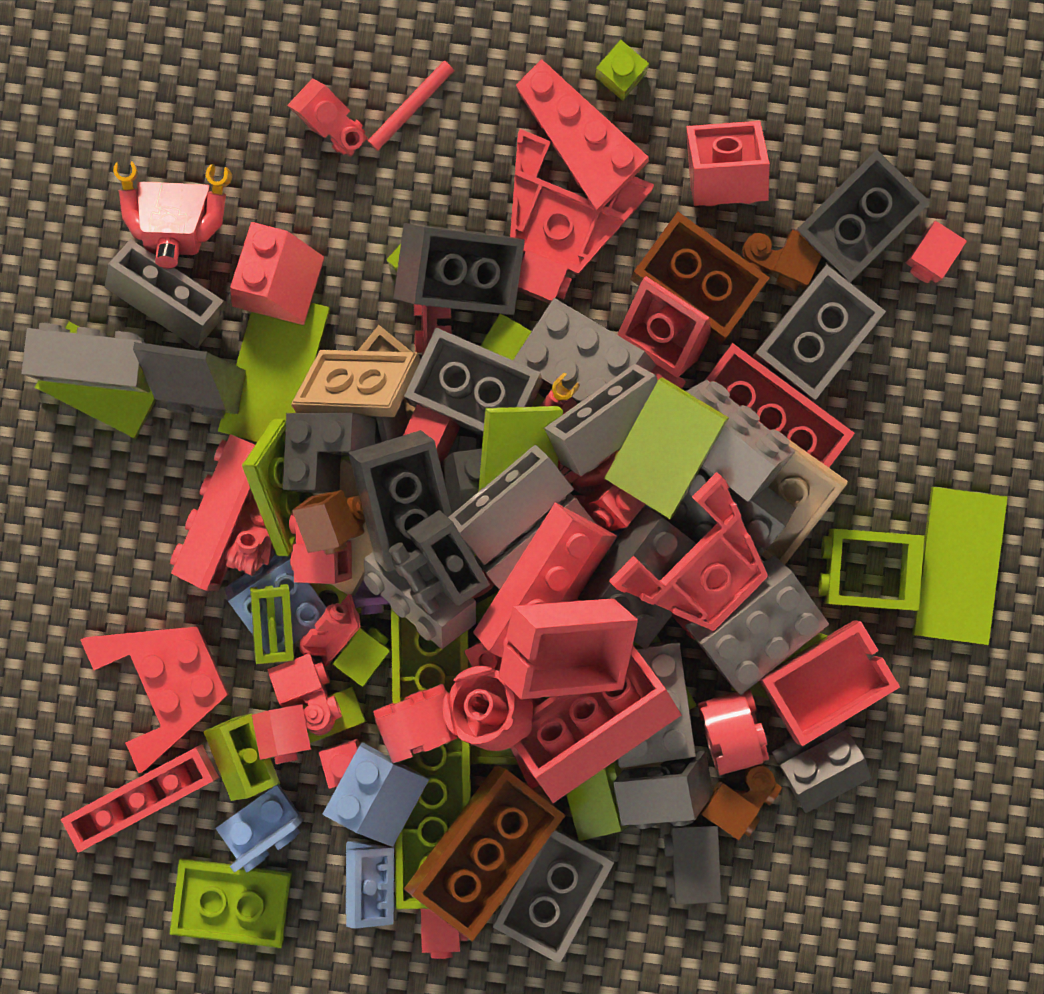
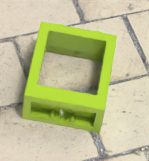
(909, 577)

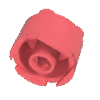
(486, 710)
(414, 724)
(733, 732)

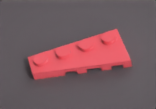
(589, 144)

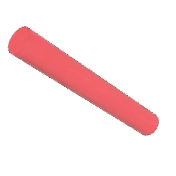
(410, 106)

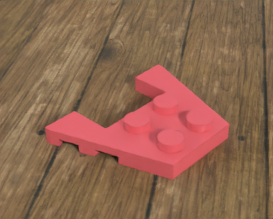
(559, 221)
(712, 575)
(176, 676)

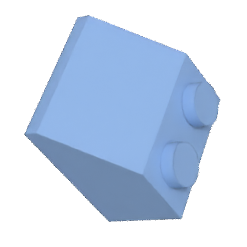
(375, 795)

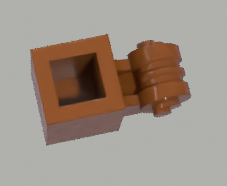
(790, 265)
(329, 521)
(738, 810)

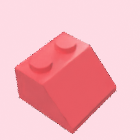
(727, 163)
(276, 274)
(665, 328)

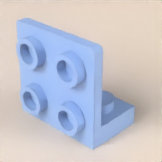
(304, 601)
(258, 826)
(369, 885)

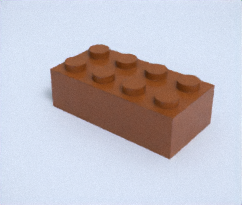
(484, 852)

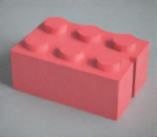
(567, 648)
(828, 683)

